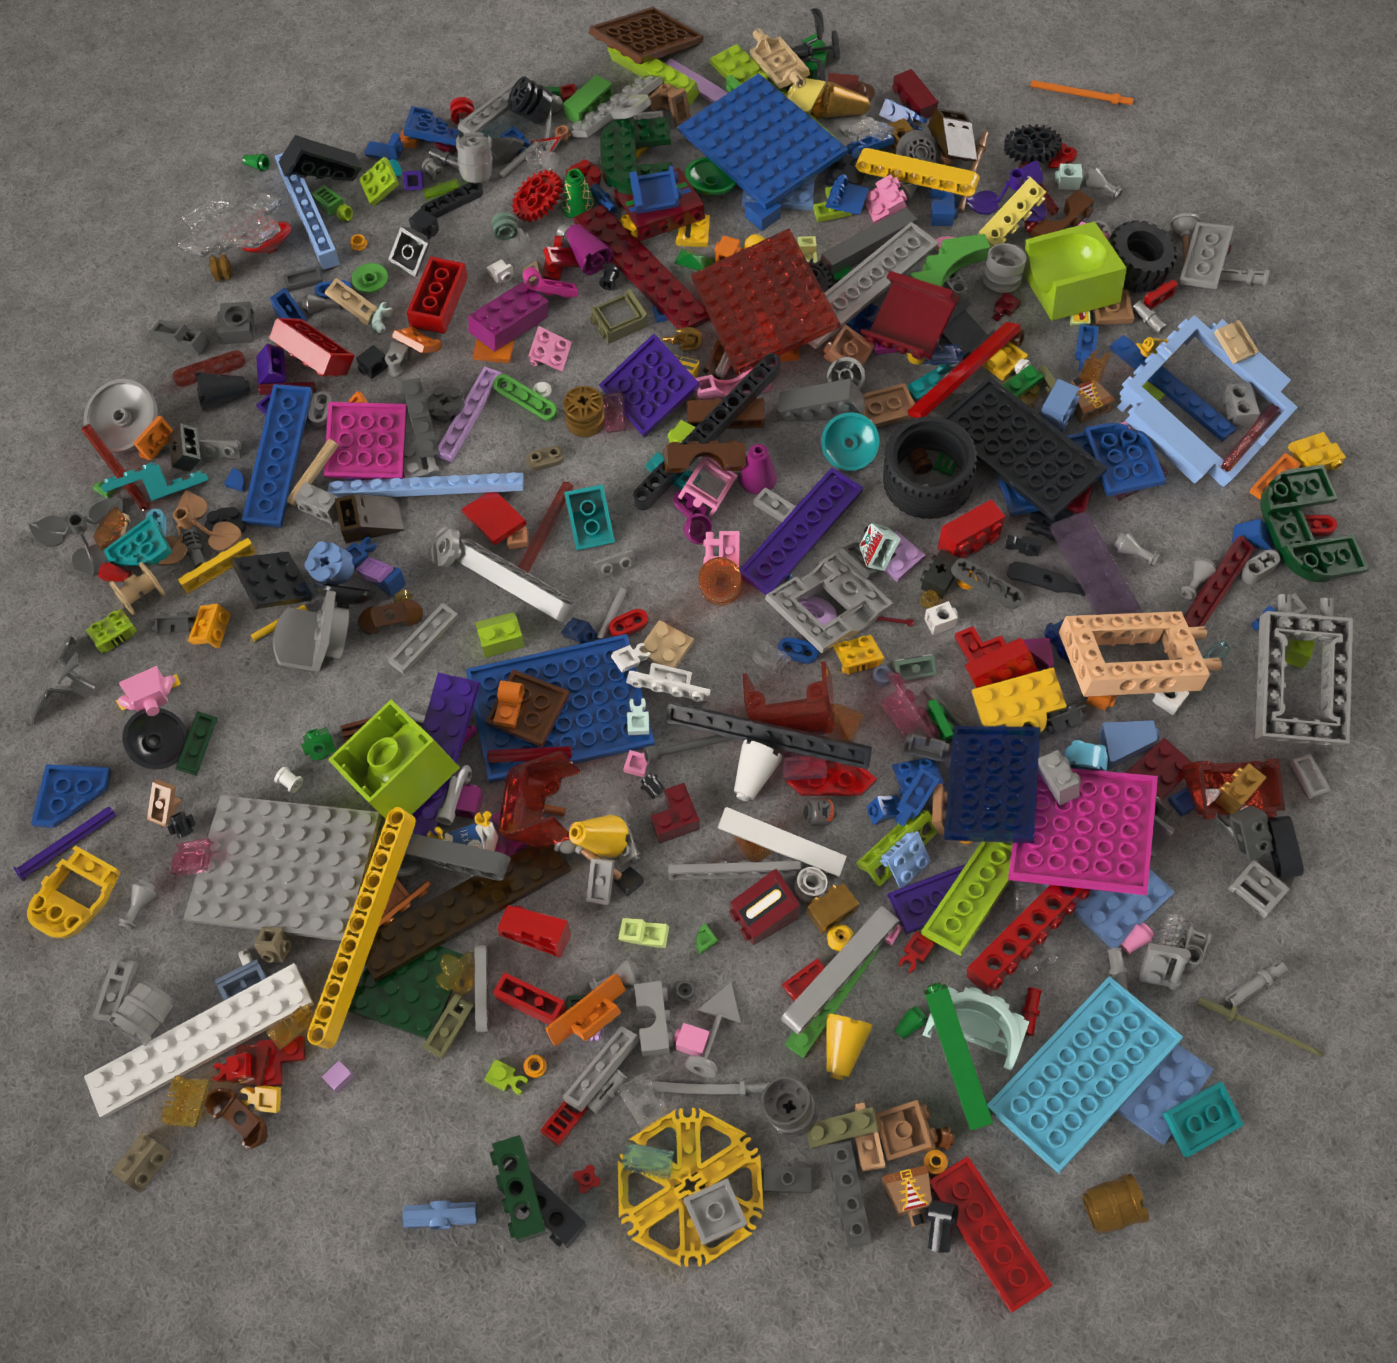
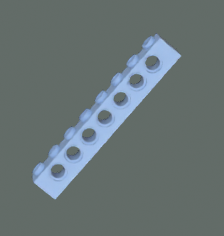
(310, 219)

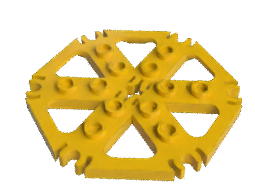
(689, 1163)

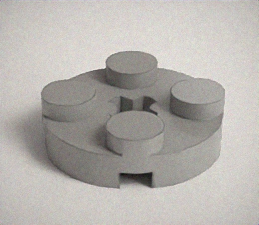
(446, 548)

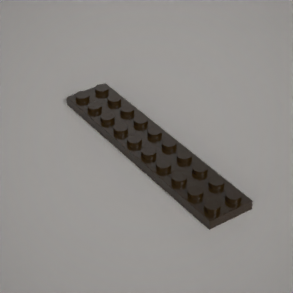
(461, 909)

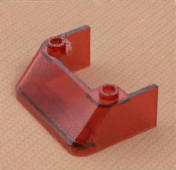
(809, 715)
(525, 800)

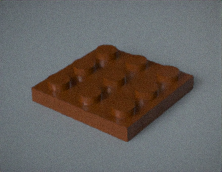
(538, 709)

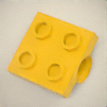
(1004, 361)

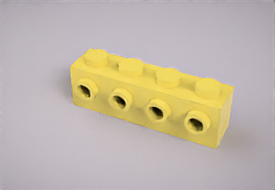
(1013, 211)

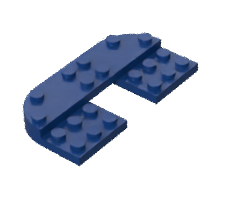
(1124, 452)

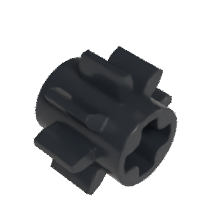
(181, 824)

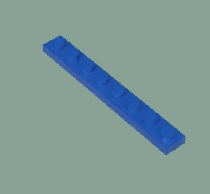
(1176, 391)

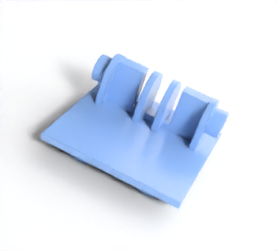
(906, 858)

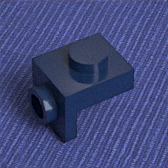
(579, 631)

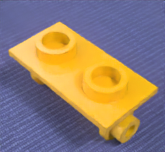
(1150, 345)

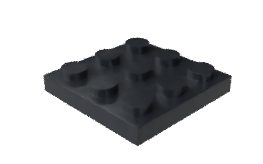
(271, 580)

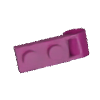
(547, 286)

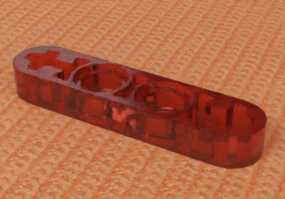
(208, 366)

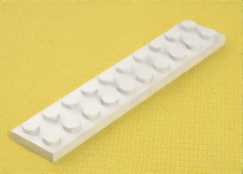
(197, 1041)

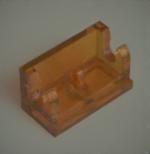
(1094, 368)

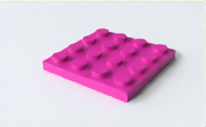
(367, 439)

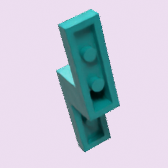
(154, 481)

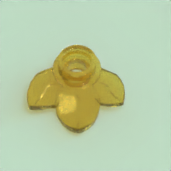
(454, 970)

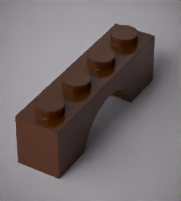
(1076, 209)
(728, 455)

